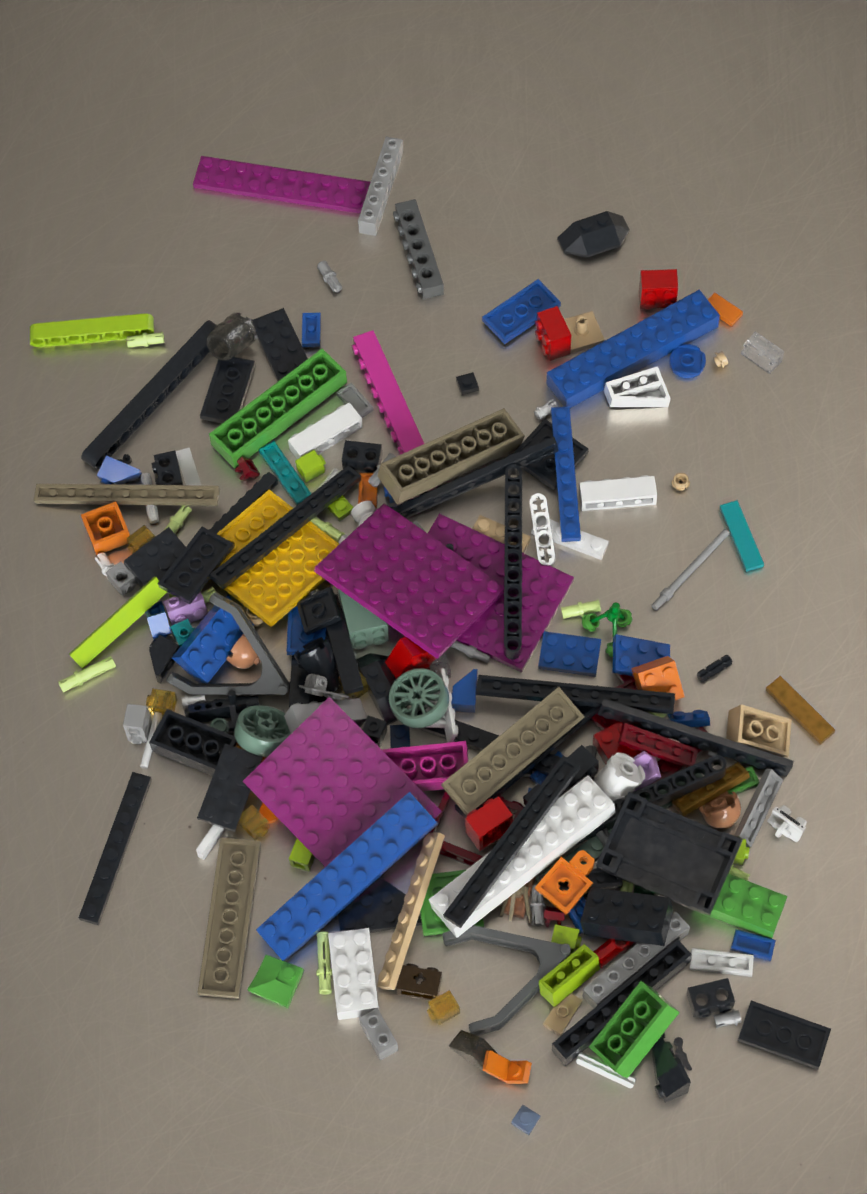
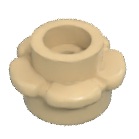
(720, 359)
(680, 477)

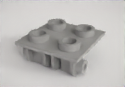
(317, 686)

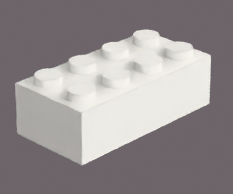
(353, 973)

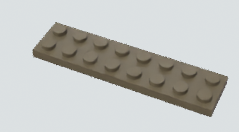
(512, 751)
(229, 918)

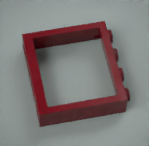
(458, 853)

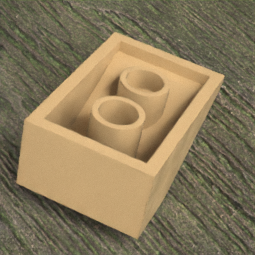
(759, 730)

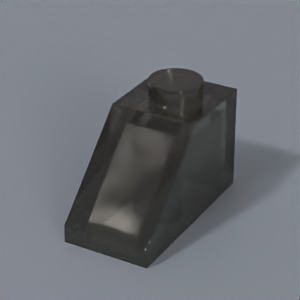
(471, 1048)

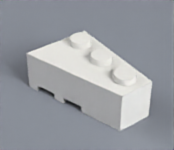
(638, 390)

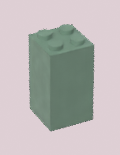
(362, 625)

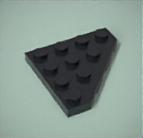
(374, 908)

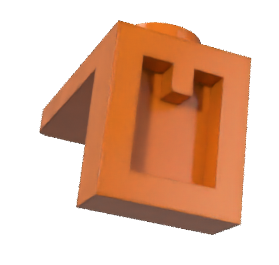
(508, 1071)

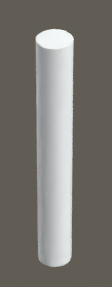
(147, 752)

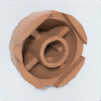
(243, 654)
(722, 810)

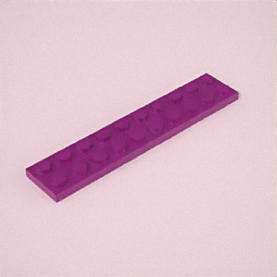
(281, 184)

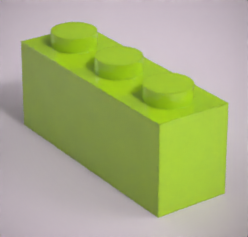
(569, 975)

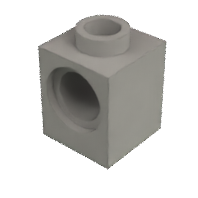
(118, 572)

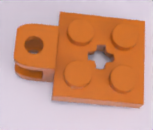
(571, 872)

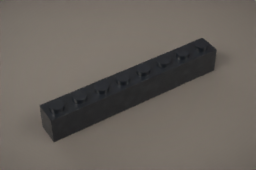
(587, 1029)

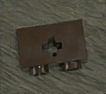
(428, 988)

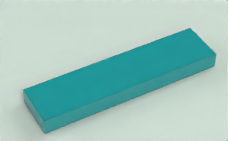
(284, 472)
(741, 536)

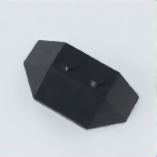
(594, 234)
(379, 682)

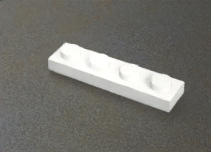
(589, 544)

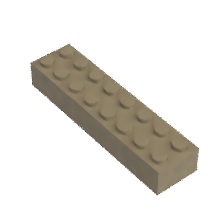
(450, 456)

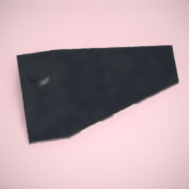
(298, 694)
(669, 1071)

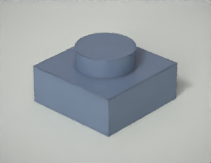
(525, 1119)

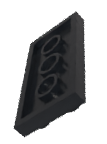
(279, 342)
(227, 389)
(195, 564)
(227, 791)
(784, 1034)

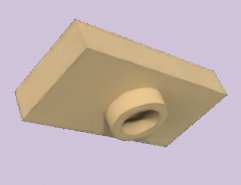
(562, 1014)

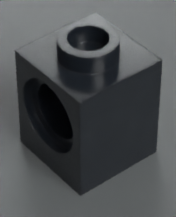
(375, 729)

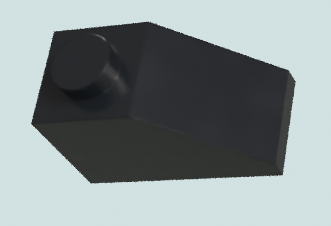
(161, 654)

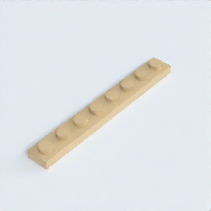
(410, 911)

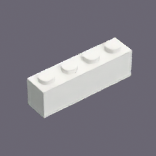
(326, 432)
(617, 493)

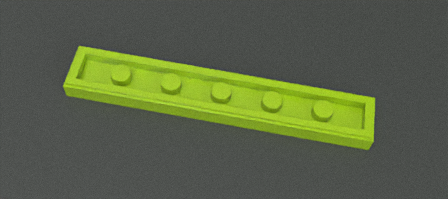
(117, 623)

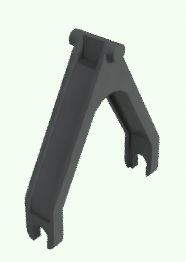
(272, 678)
(547, 953)

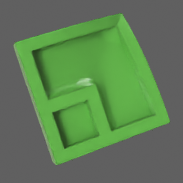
(276, 981)

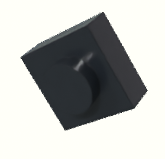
(467, 383)

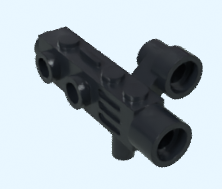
(221, 708)

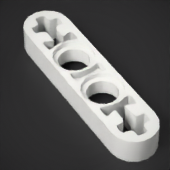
(540, 530)

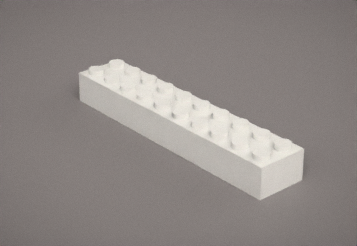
(565, 825)

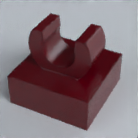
(248, 468)
(555, 914)

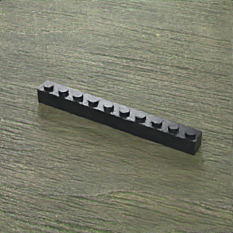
(267, 482)

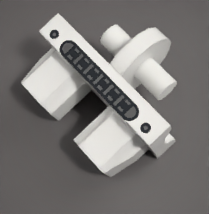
(786, 825)

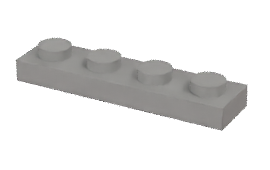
(759, 807)

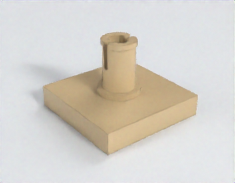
(584, 331)

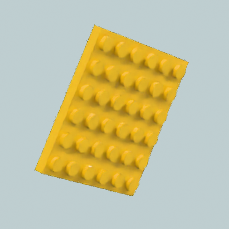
(285, 573)

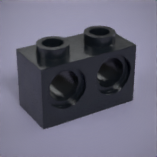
(363, 452)
(170, 472)
(708, 992)

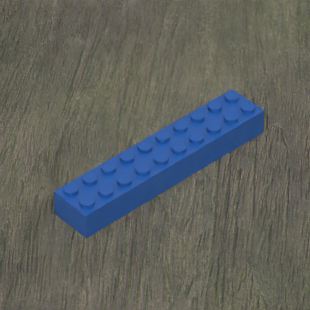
(632, 349)
(346, 876)

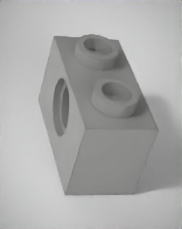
(137, 723)
(378, 1034)

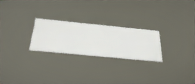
(188, 467)

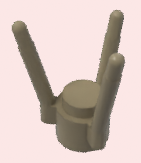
(518, 894)

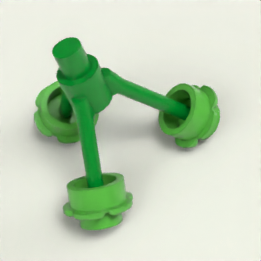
(615, 615)

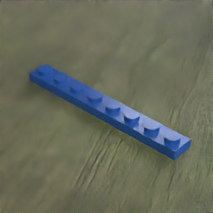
(565, 475)

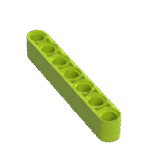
(90, 330)

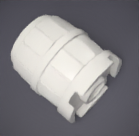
(619, 776)

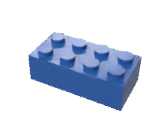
(209, 645)

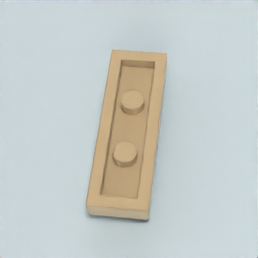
(496, 531)

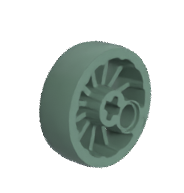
(418, 698)
(261, 729)

